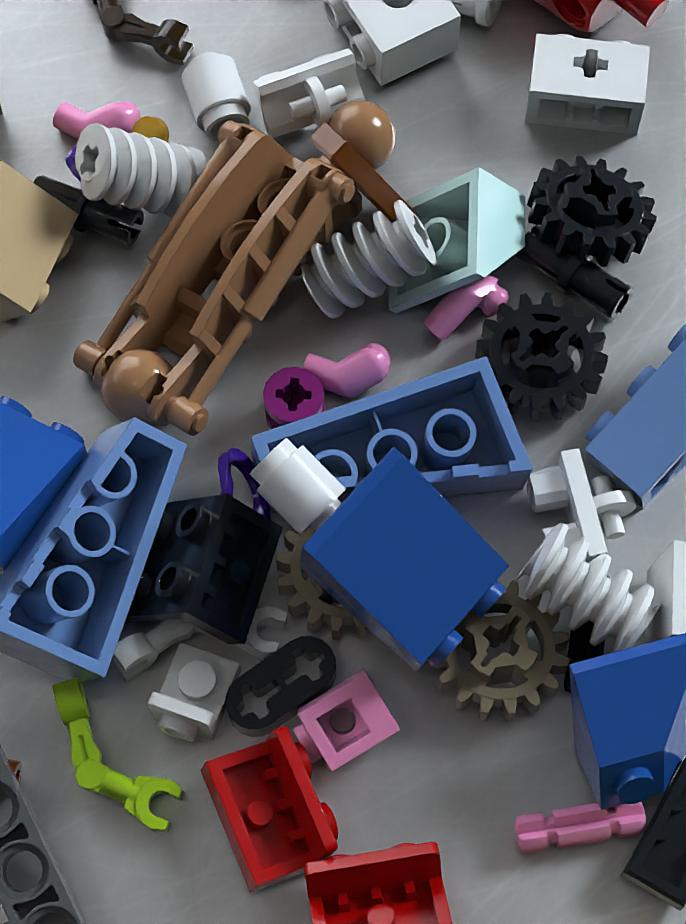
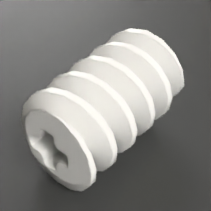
(136, 169)
(369, 262)
(588, 590)

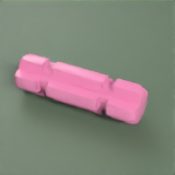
(578, 826)

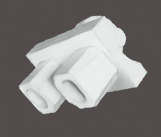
(308, 92)
(569, 488)

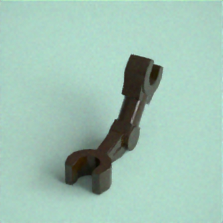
(165, 39)

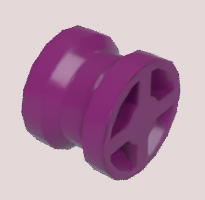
(295, 382)

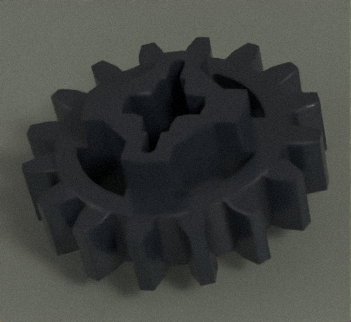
(591, 211)
(544, 333)

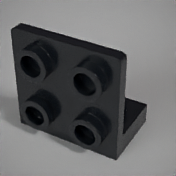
(207, 566)

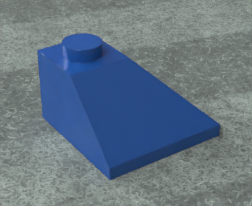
(630, 719)

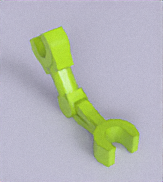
(99, 779)

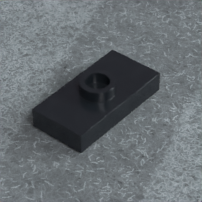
(660, 855)

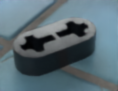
(271, 675)

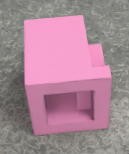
(371, 724)

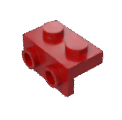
(271, 809)
(379, 887)

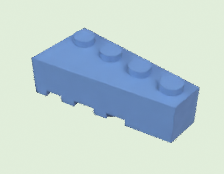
(444, 424)
(647, 437)
(84, 558)

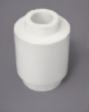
(215, 92)
(297, 486)

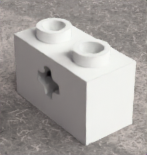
(587, 83)

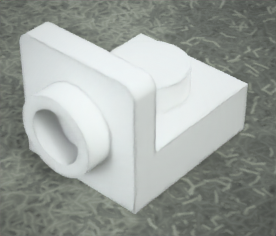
(193, 694)

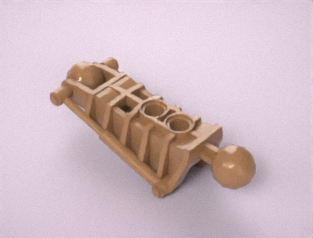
(248, 229)

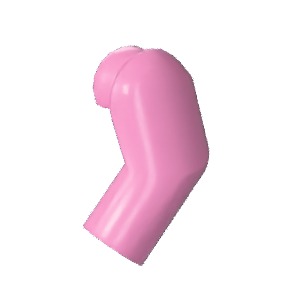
(117, 114)
(462, 301)
(354, 373)

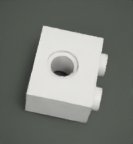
(396, 34)

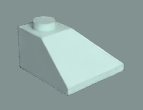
(473, 229)

